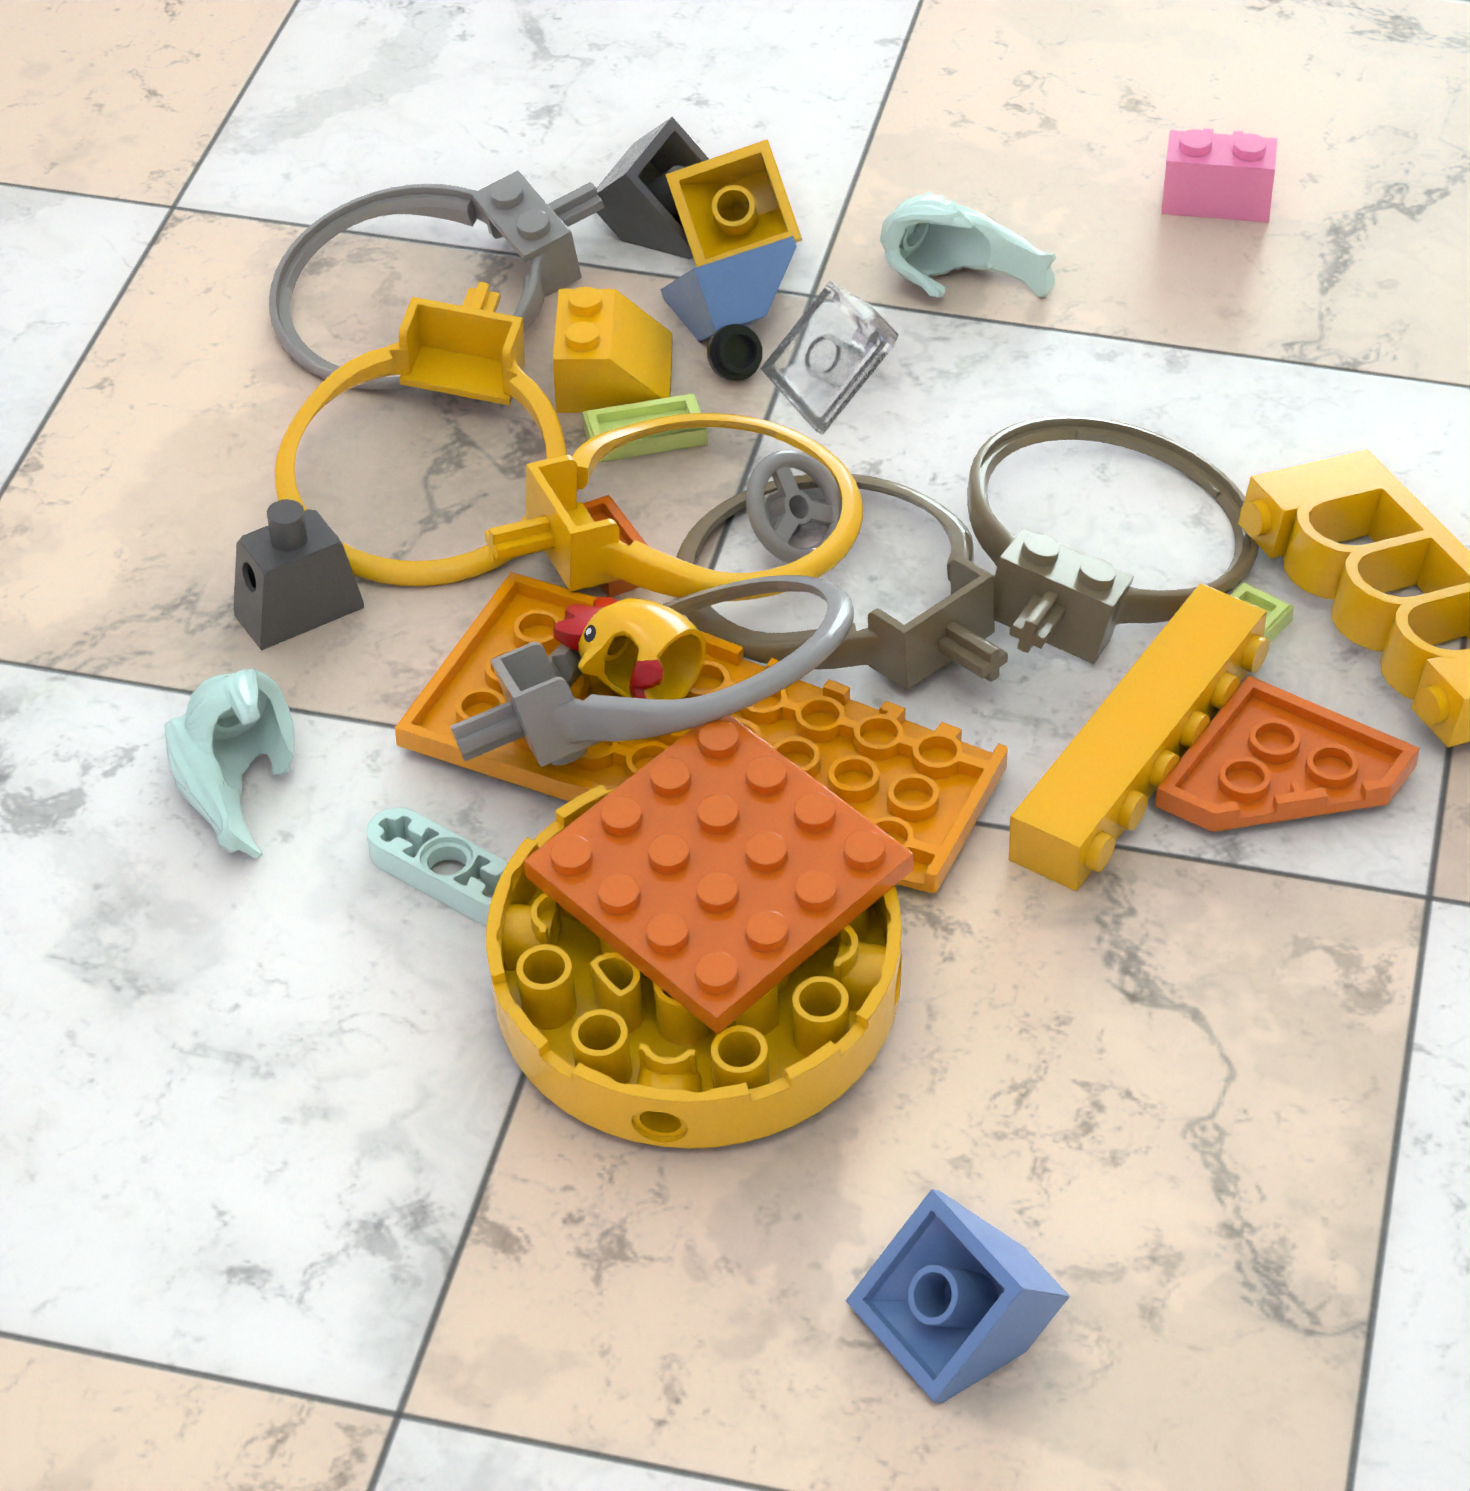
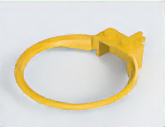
(441, 350)
(591, 552)

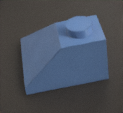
(730, 289)
(955, 1297)

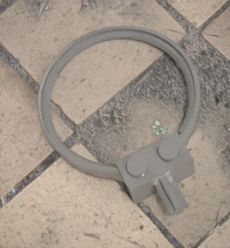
(507, 207)
(563, 727)

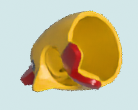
(634, 646)

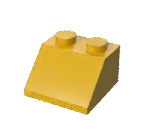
(607, 352)

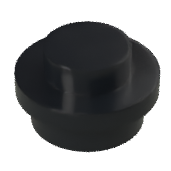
(734, 352)

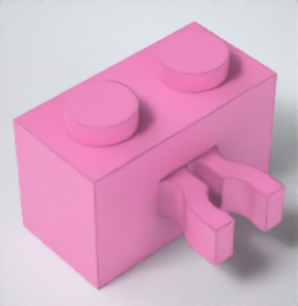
(1219, 175)

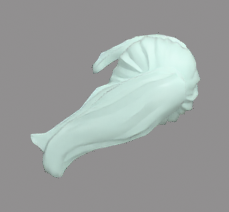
(936, 235)
(218, 738)

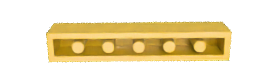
(1137, 737)

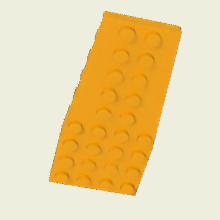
(897, 774)

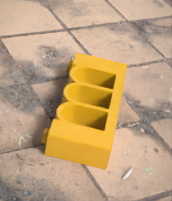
(1317, 504)

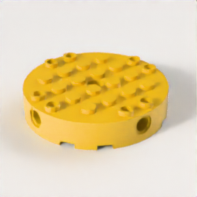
(646, 1067)

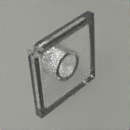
(829, 355)

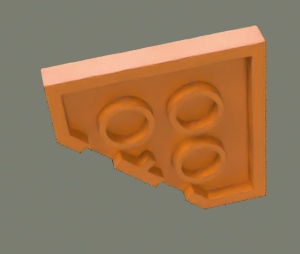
(1282, 761)

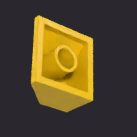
(733, 203)

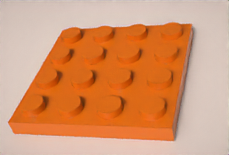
(718, 869)

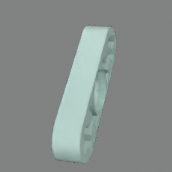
(431, 845)

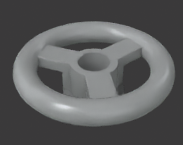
(788, 508)

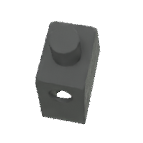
(292, 576)

